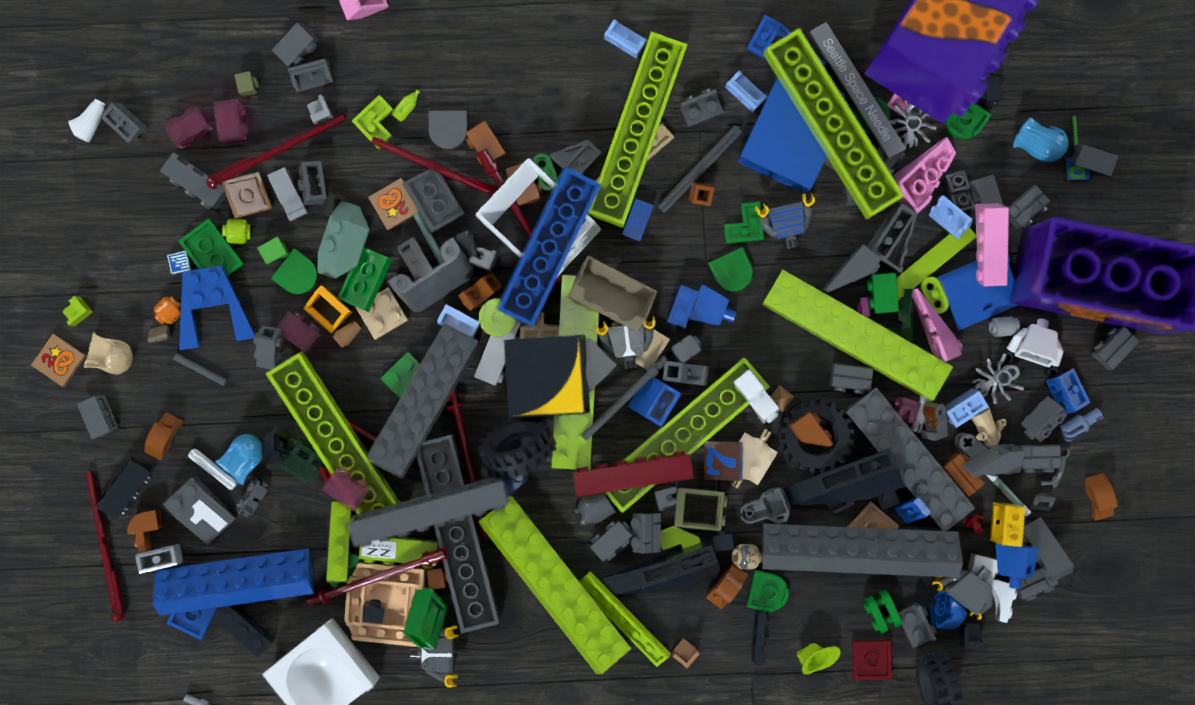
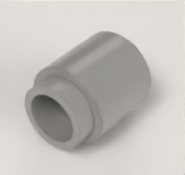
(1004, 326)

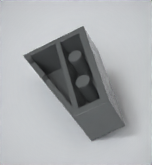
(193, 180)
(893, 237)

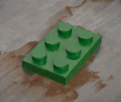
(209, 248)
(365, 280)
(401, 374)

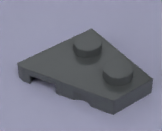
(577, 157)

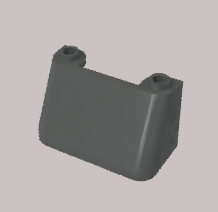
(437, 282)

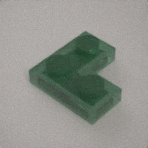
(906, 315)

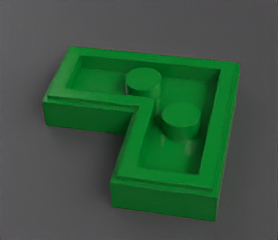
(748, 230)

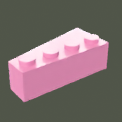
(992, 244)

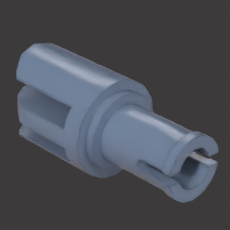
(1079, 424)

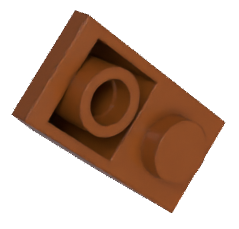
(809, 431)

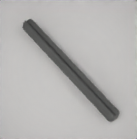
(699, 169)

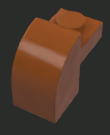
(480, 291)
(161, 435)
(1101, 495)
(141, 525)
(728, 586)

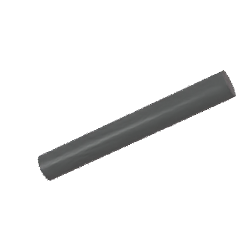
(200, 369)

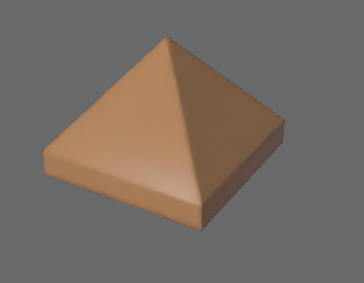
(781, 398)

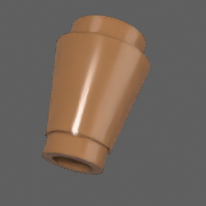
(346, 334)

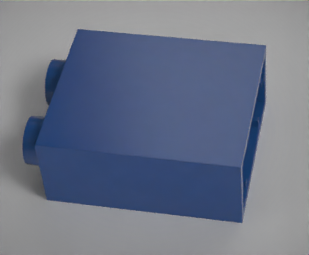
(783, 143)

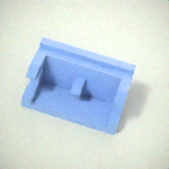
(625, 39)
(745, 91)
(950, 217)
(458, 321)
(965, 407)

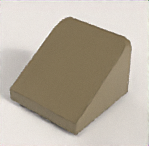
(159, 334)

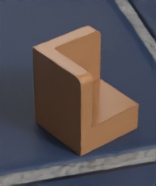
(685, 652)

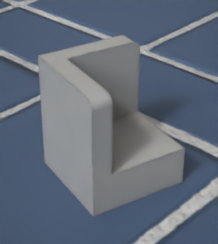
(319, 111)

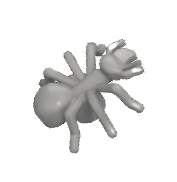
(913, 123)
(1000, 377)

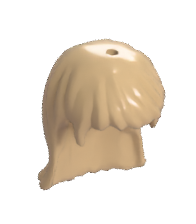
(109, 355)

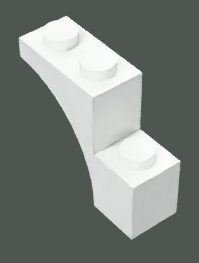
(757, 397)
(1002, 593)

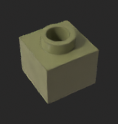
(246, 83)

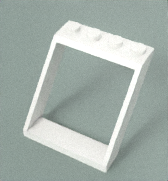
(511, 191)

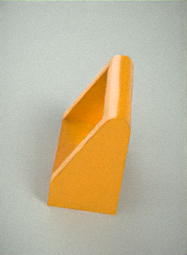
(336, 303)

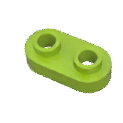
(936, 294)

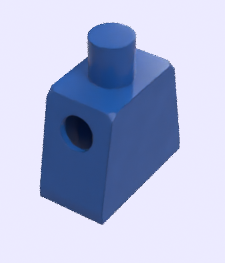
(711, 308)
(1016, 562)

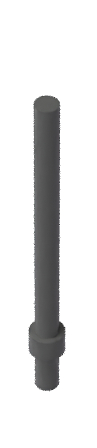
(650, 373)

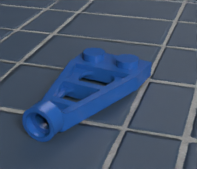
(765, 35)

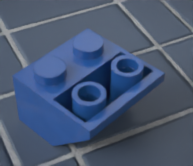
(654, 401)

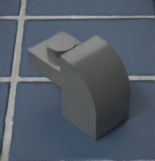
(685, 373)

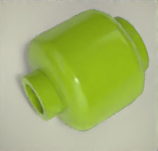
(236, 231)

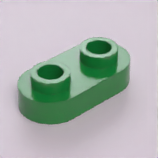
(548, 169)

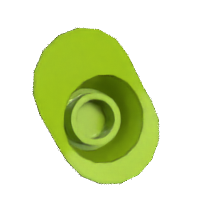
(817, 658)

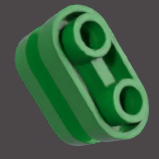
(880, 623)

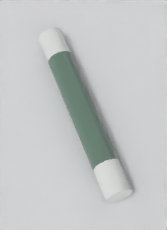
(1008, 493)

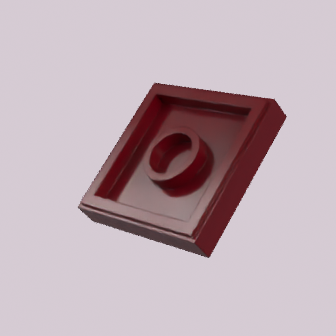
(871, 660)

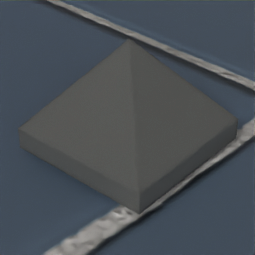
(1043, 502)

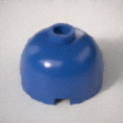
(947, 612)

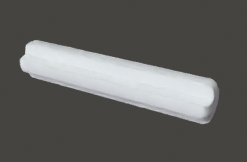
(212, 469)

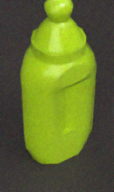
(405, 106)

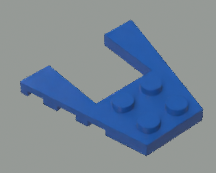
(205, 289)

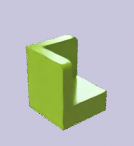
(76, 311)

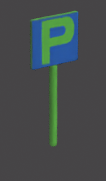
(1075, 172)

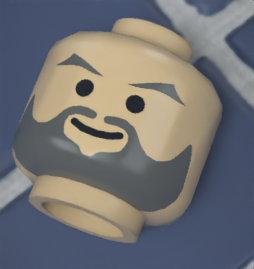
(746, 556)

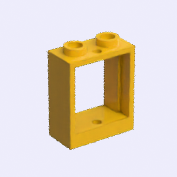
(1011, 524)

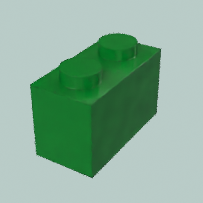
(883, 293)

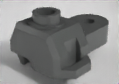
(769, 506)

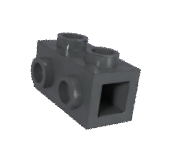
(268, 347)
(1043, 419)
(616, 535)

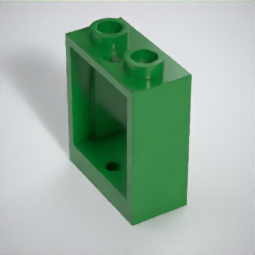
(425, 619)

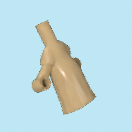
(986, 427)

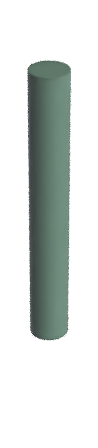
(429, 238)

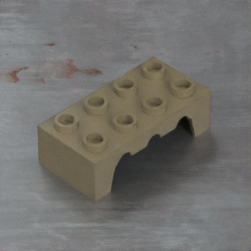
(612, 293)

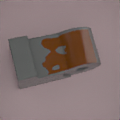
(935, 421)

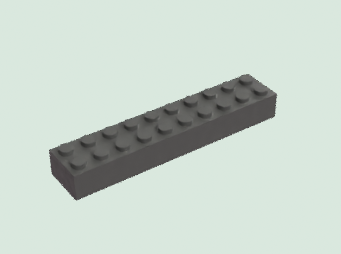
(861, 550)
(466, 561)

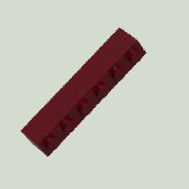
(632, 475)

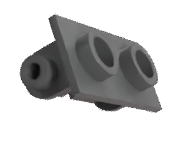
(254, 490)

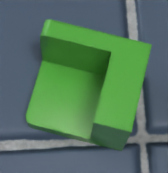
(273, 250)

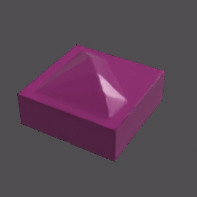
(863, 307)

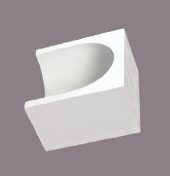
(322, 670)

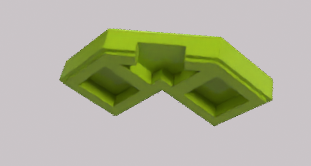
(674, 536)

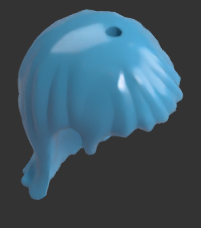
(1041, 142)
(241, 457)

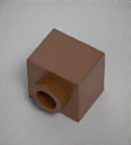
(705, 197)
(437, 577)

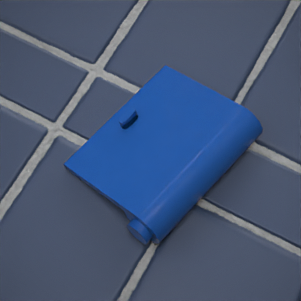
(969, 298)

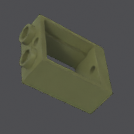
(679, 509)

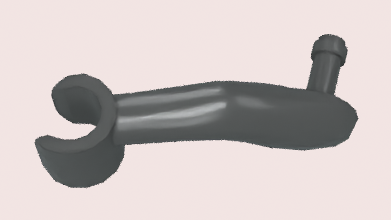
(1059, 471)

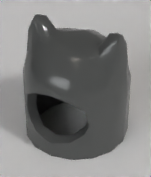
(594, 508)

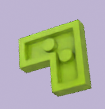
(369, 120)

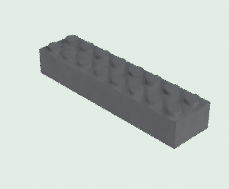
(423, 401)
(918, 467)
(428, 510)

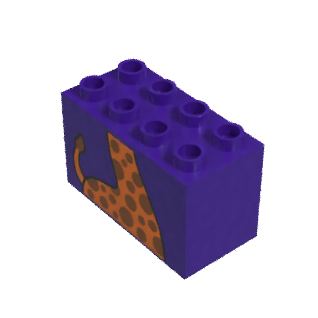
(946, 51)
(1106, 276)

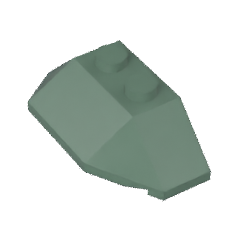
(342, 241)

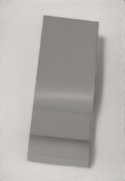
(287, 193)

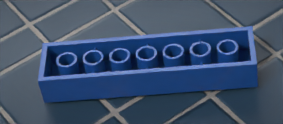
(548, 246)
(233, 582)

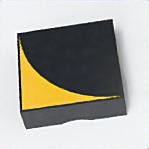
(546, 376)

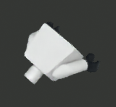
(1038, 346)

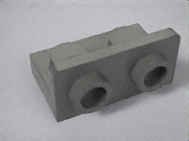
(701, 107)
(916, 624)

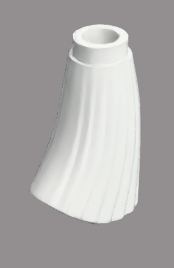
(88, 121)

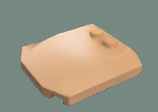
(394, 591)

